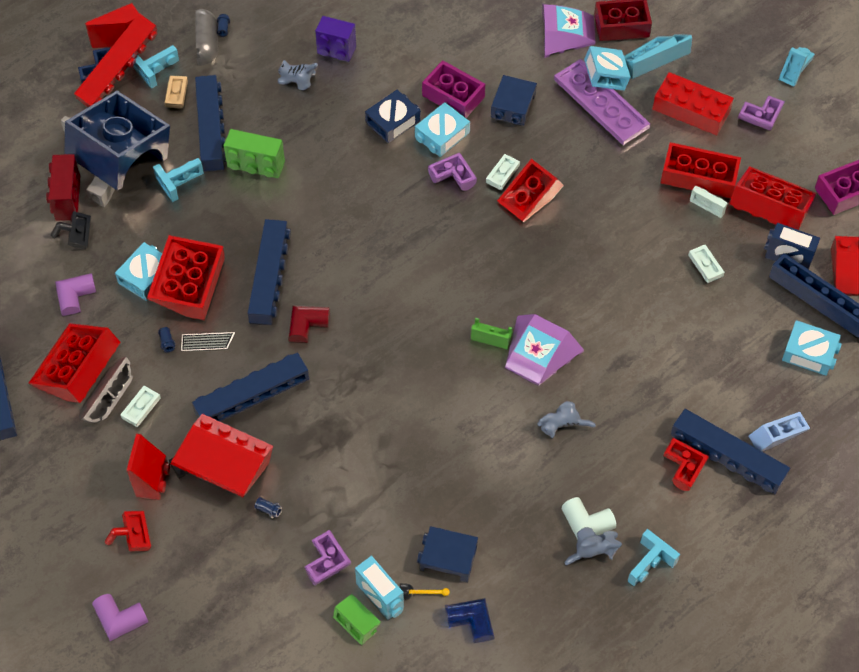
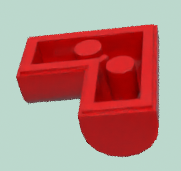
(690, 462)

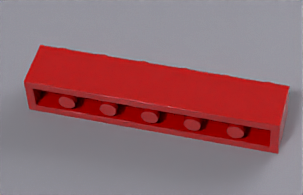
(116, 61)

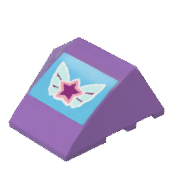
(566, 29)
(540, 348)

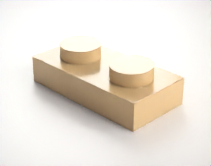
(176, 92)

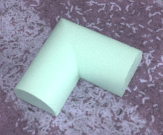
(579, 518)

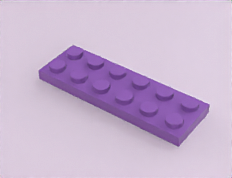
(602, 103)

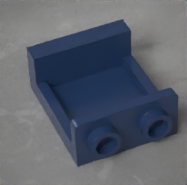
(513, 100)
(448, 552)

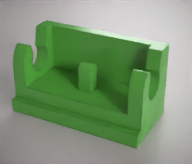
(491, 335)
(356, 619)

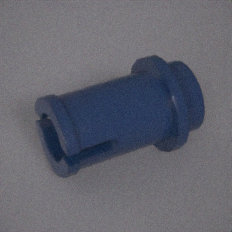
(223, 21)
(167, 342)
(268, 507)

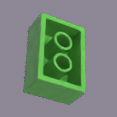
(254, 153)

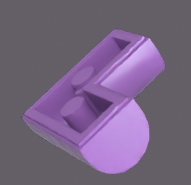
(762, 117)
(456, 167)
(69, 291)
(332, 559)
(118, 622)

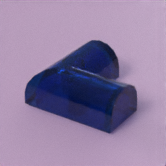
(472, 613)

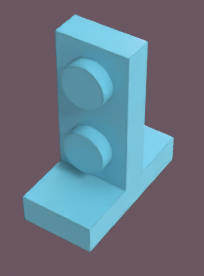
(156, 63)
(795, 63)
(177, 176)
(658, 551)

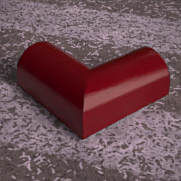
(306, 316)

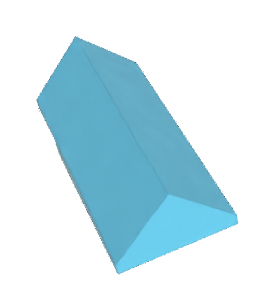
(657, 53)

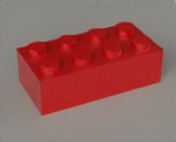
(692, 103)
(703, 168)

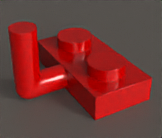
(135, 531)

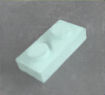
(502, 172)
(708, 201)
(706, 263)
(140, 406)

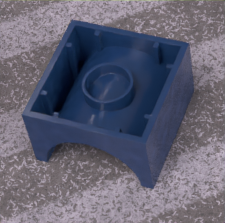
(113, 136)

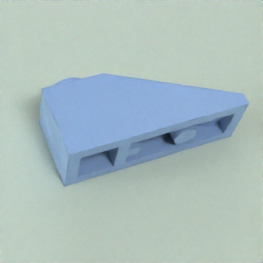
(778, 431)

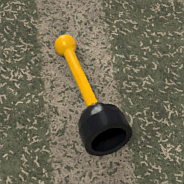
(408, 591)

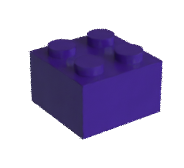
(335, 38)

